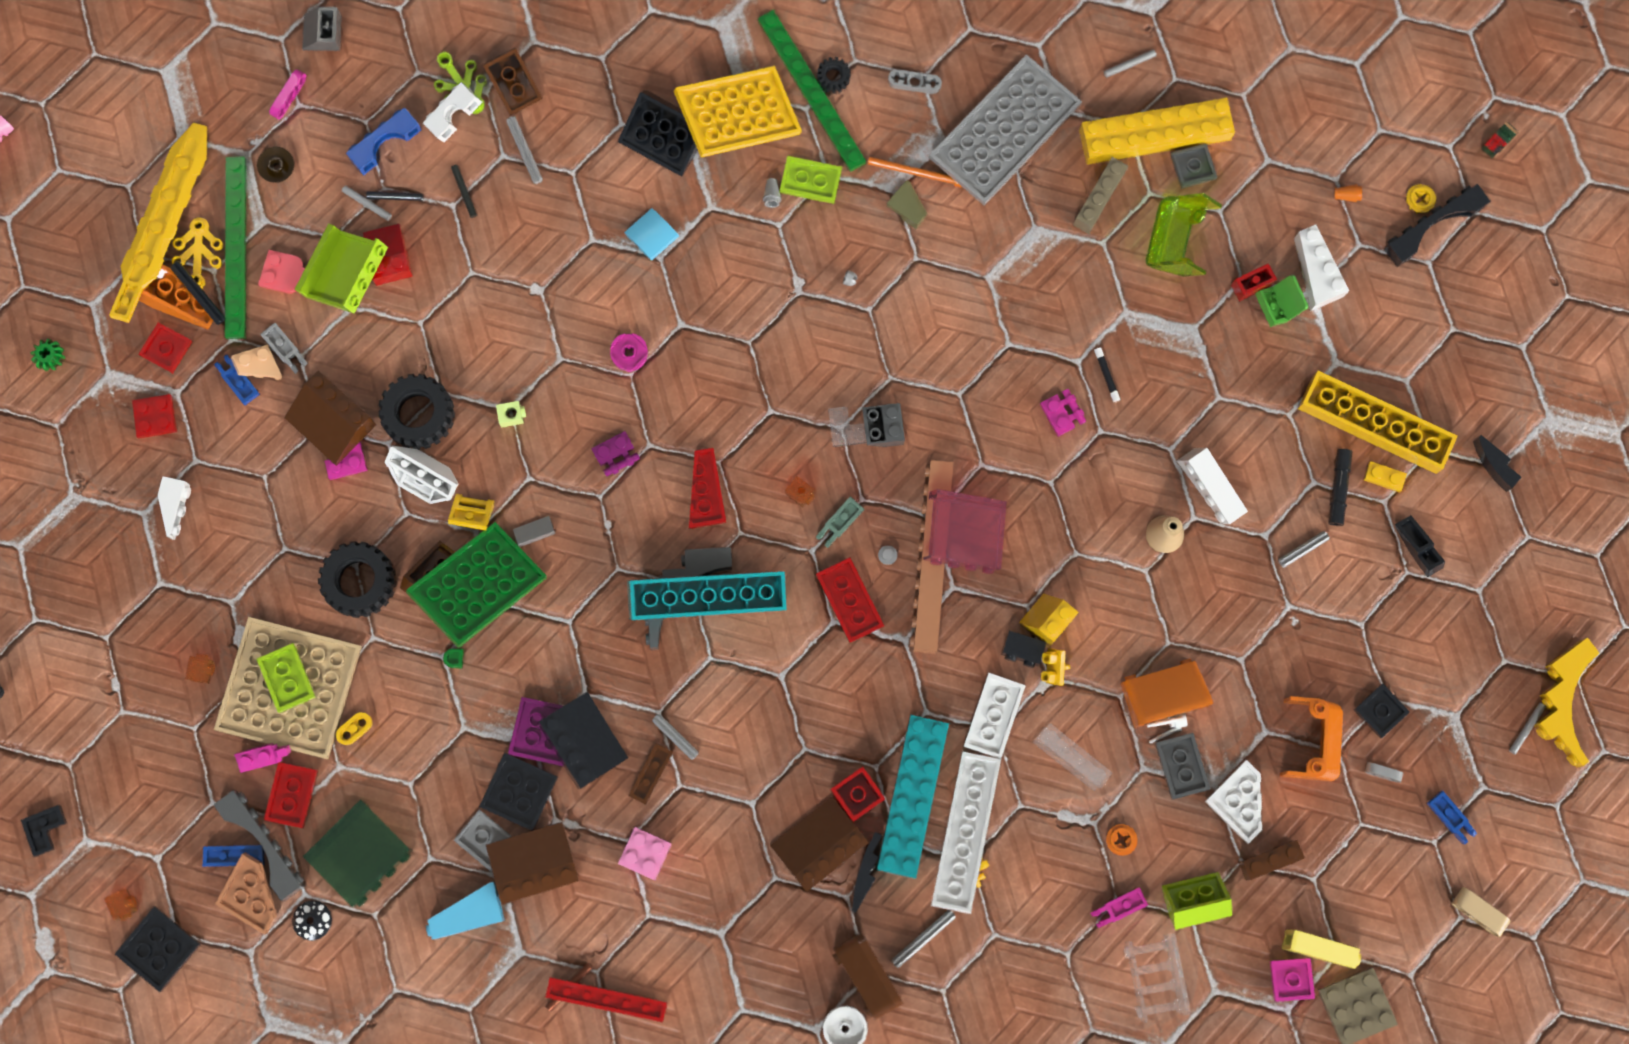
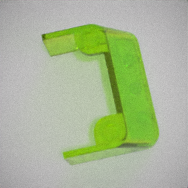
(1173, 230)

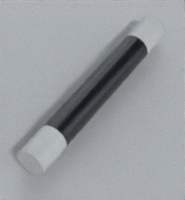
(1107, 375)

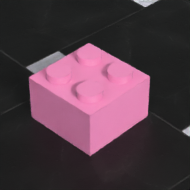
(645, 853)

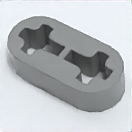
(1383, 772)

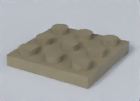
(1357, 1007)

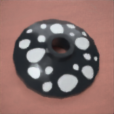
(321, 924)

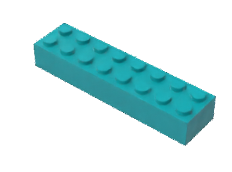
(706, 595)
(912, 796)

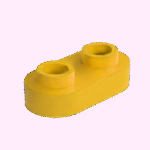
(354, 728)

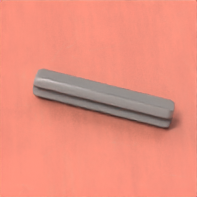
(1303, 549)
(675, 736)

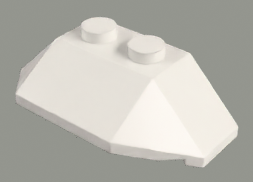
(421, 474)

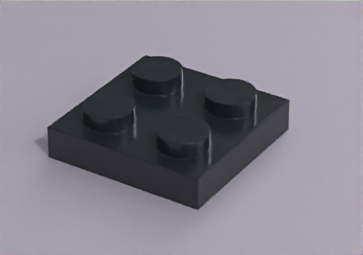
(1381, 710)

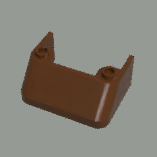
(867, 976)

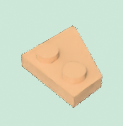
(256, 362)

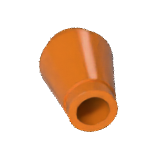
(1349, 193)

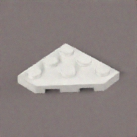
(1240, 801)

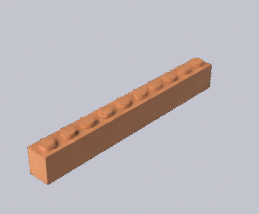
(931, 576)

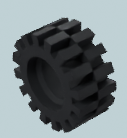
(833, 85)

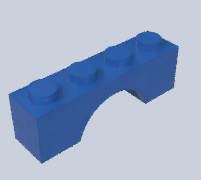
(400, 126)

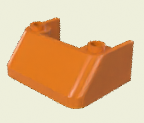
(1328, 764)

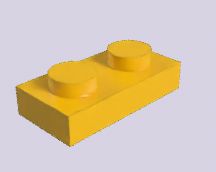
(1385, 476)

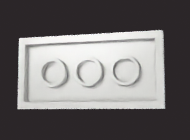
(994, 716)

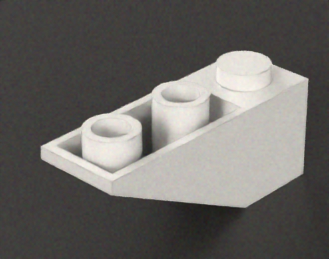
(172, 501)

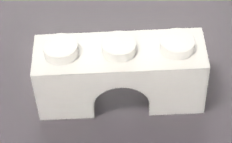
(440, 120)

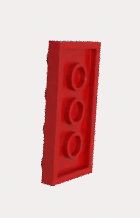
(849, 600)

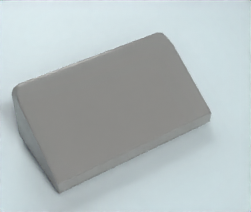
(534, 531)

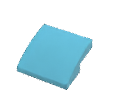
(651, 234)

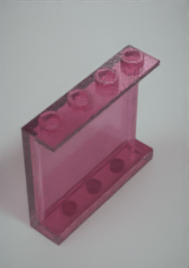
(966, 531)

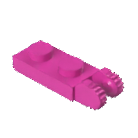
(1121, 907)

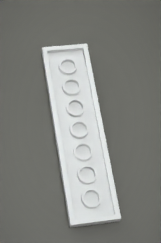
(966, 832)

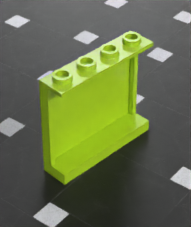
(341, 269)

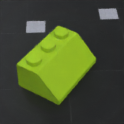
(1197, 900)

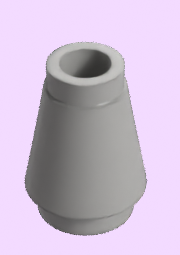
(772, 194)

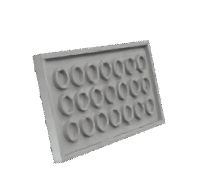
(1005, 129)

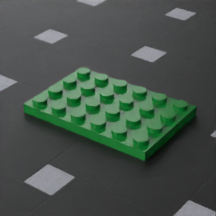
(476, 584)

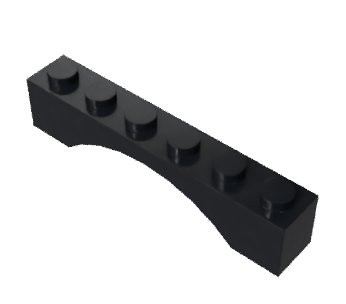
(1465, 205)

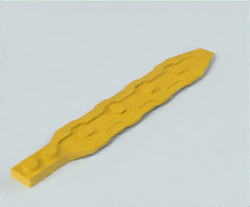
(160, 219)

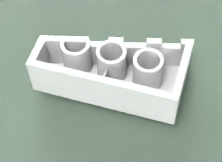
(1319, 269)

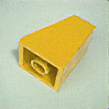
(1048, 618)

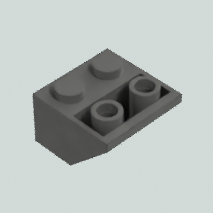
(322, 29)
(883, 425)

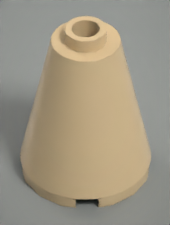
(1165, 534)

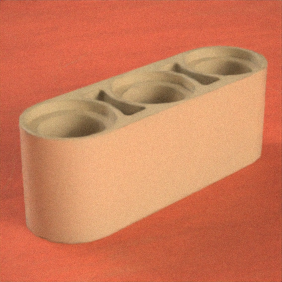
(1481, 912)

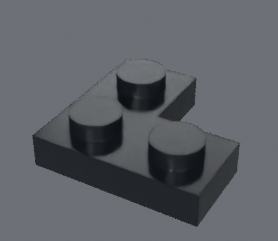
(38, 827)

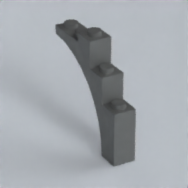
(696, 563)

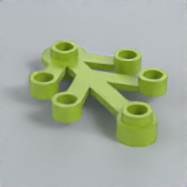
(457, 78)

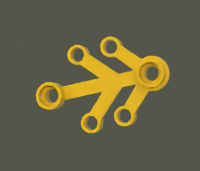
(198, 248)

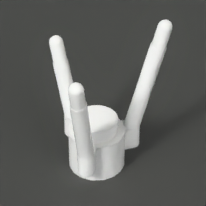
(1174, 721)

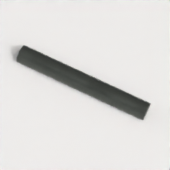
(464, 192)

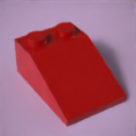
(395, 262)

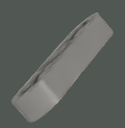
(928, 77)

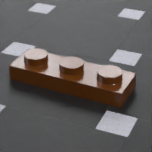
(650, 774)

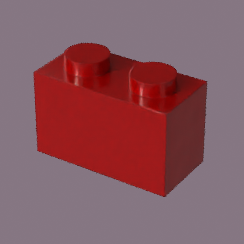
(1253, 282)

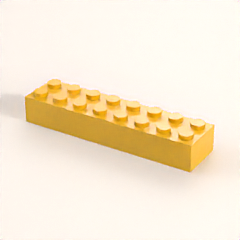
(1156, 131)
(1377, 422)

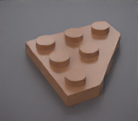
(248, 895)

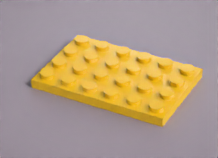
(737, 111)

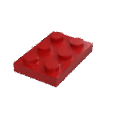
(291, 795)

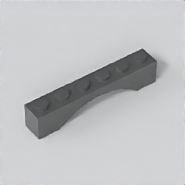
(282, 876)

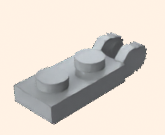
(282, 346)

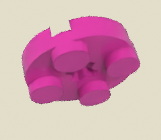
(629, 341)

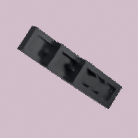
(864, 880)

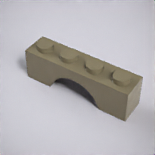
(1100, 195)

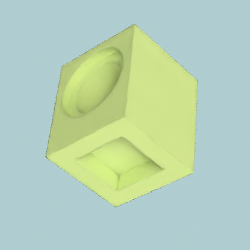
(503, 409)

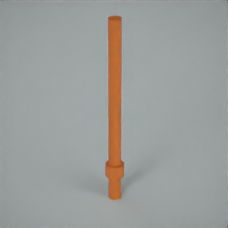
(912, 170)

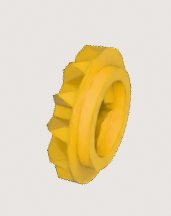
(1420, 190)

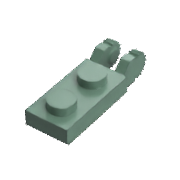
(841, 520)

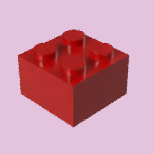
(857, 794)

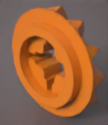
(1130, 842)

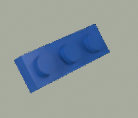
(229, 855)

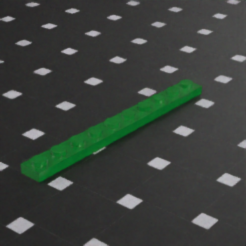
(811, 91)
(235, 248)

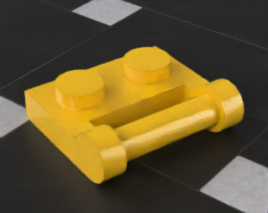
(470, 516)

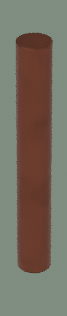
(577, 978)

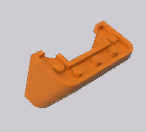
(1166, 693)

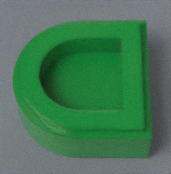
(454, 658)

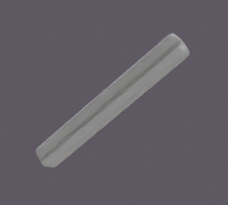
(524, 150)
(923, 938)

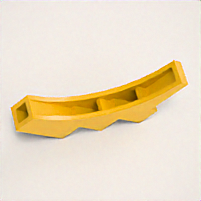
(1558, 698)

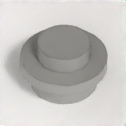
(887, 555)

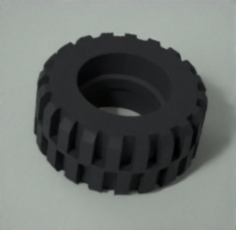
(407, 389)
(336, 565)

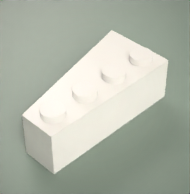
(1212, 485)

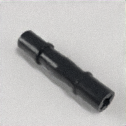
(1340, 487)

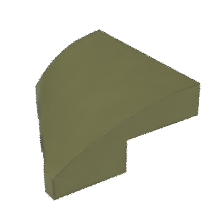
(908, 205)

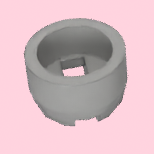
(849, 278)

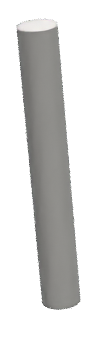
(1130, 63)
(367, 203)
(1527, 728)

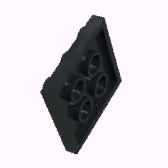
(518, 792)
(157, 949)

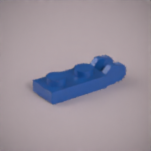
(239, 384)
(1451, 816)

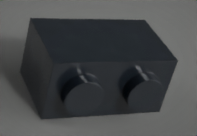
(1023, 649)

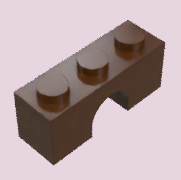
(1271, 860)

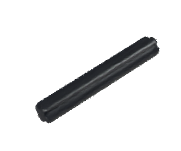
(198, 293)

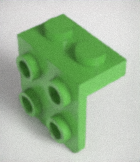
(1282, 301)

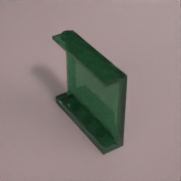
(358, 854)

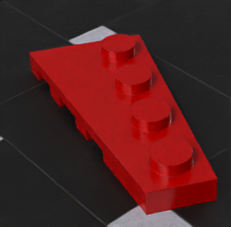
(706, 494)

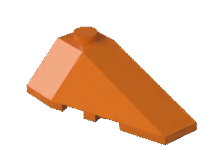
(173, 298)

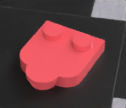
(281, 272)

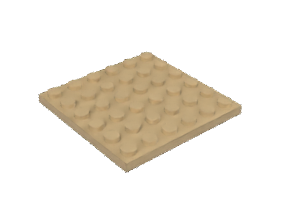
(308, 727)

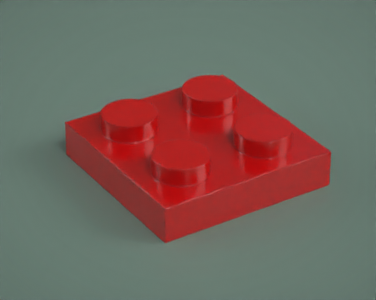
(165, 348)
(154, 416)

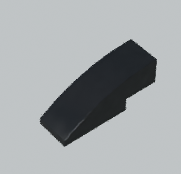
(1496, 463)
(1420, 546)

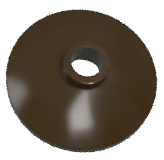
(269, 159)

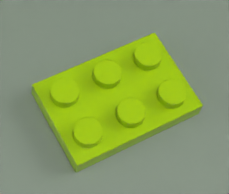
(810, 179)
(286, 678)

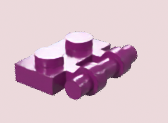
(612, 449)

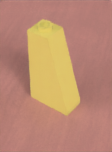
(1321, 948)

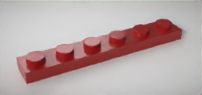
(606, 999)

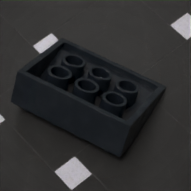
(659, 133)
(582, 740)

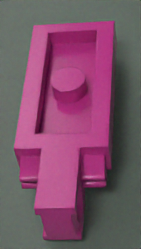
(260, 756)

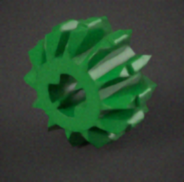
(45, 349)

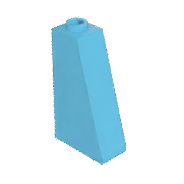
(471, 912)

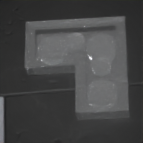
(841, 431)

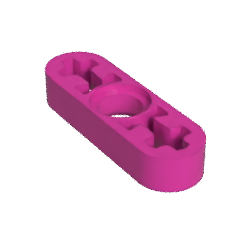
(287, 94)

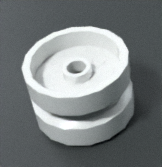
(845, 1016)

